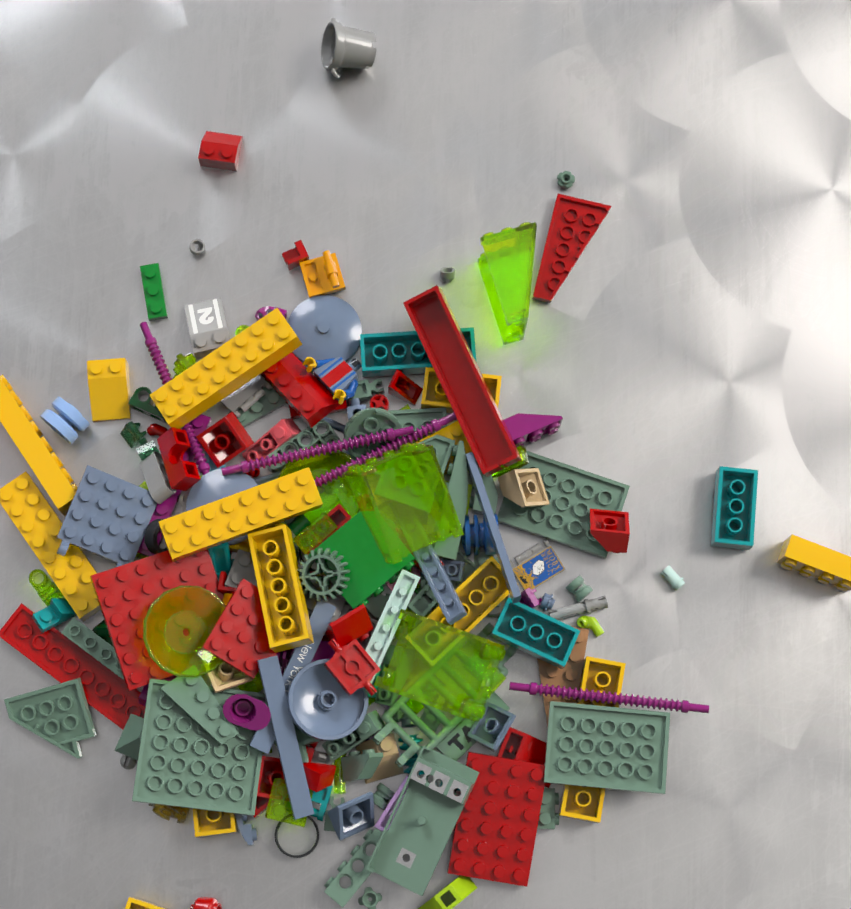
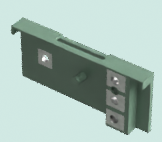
(422, 821)

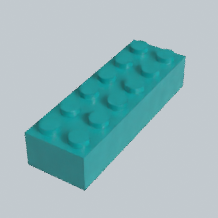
(399, 351)

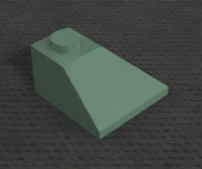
(130, 738)

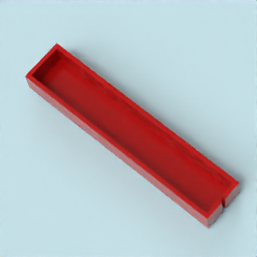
(462, 381)

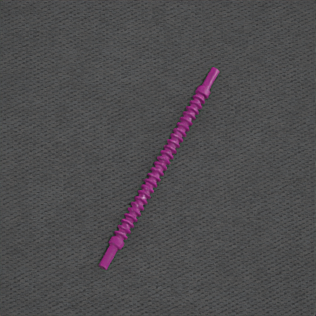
(434, 426)
(245, 466)

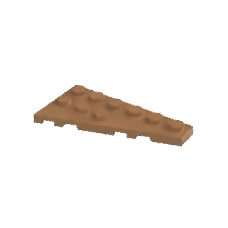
(568, 676)

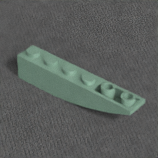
(458, 491)

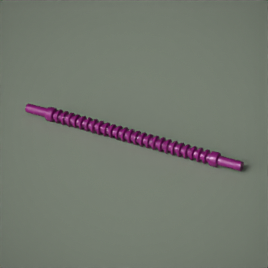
(151, 343)
(684, 706)

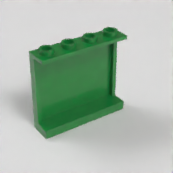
(365, 561)

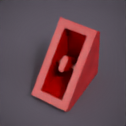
(404, 388)
(319, 775)

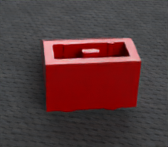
(523, 747)

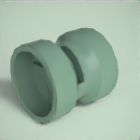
(582, 592)
(382, 796)

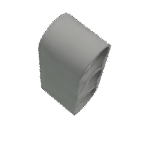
(156, 477)

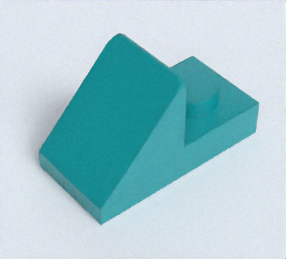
(53, 615)

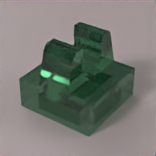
(132, 434)
(146, 448)

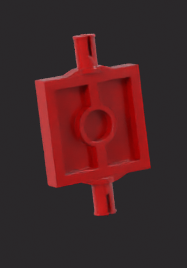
(352, 667)

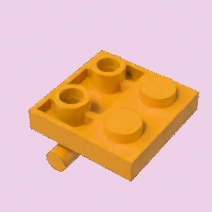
(322, 275)

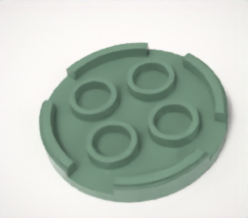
(366, 422)

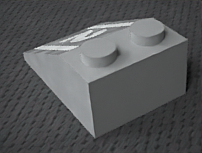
(206, 326)

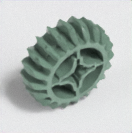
(320, 555)

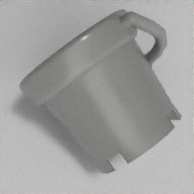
(346, 48)

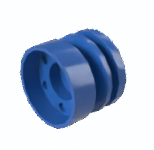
(476, 536)

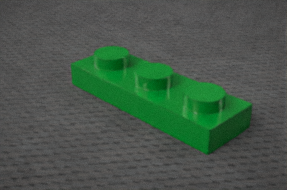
(153, 292)

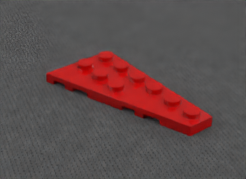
(569, 233)

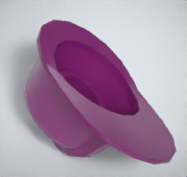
(246, 712)

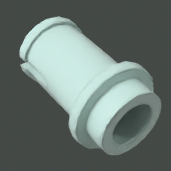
(672, 577)

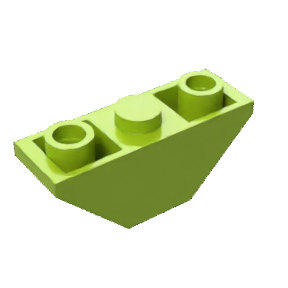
(451, 894)

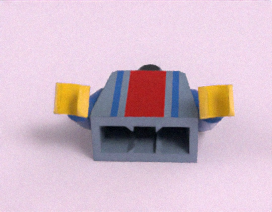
(336, 376)

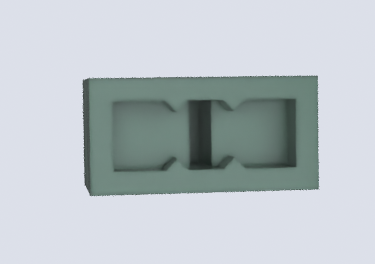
(423, 602)

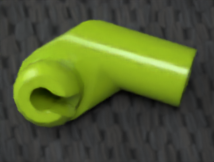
(590, 623)

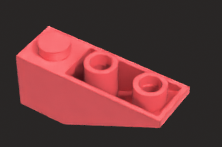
(274, 438)

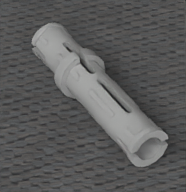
(586, 606)

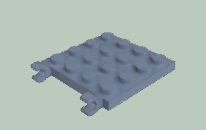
(107, 517)

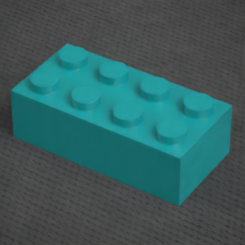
(734, 508)
(535, 633)

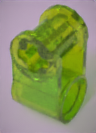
(46, 589)

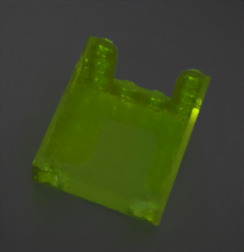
(507, 277)
(404, 500)
(442, 666)

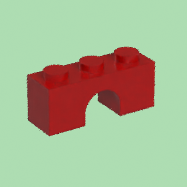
(172, 447)

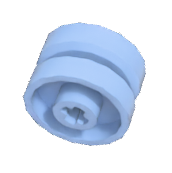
(63, 422)

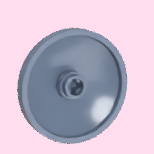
(326, 328)
(215, 487)
(322, 706)

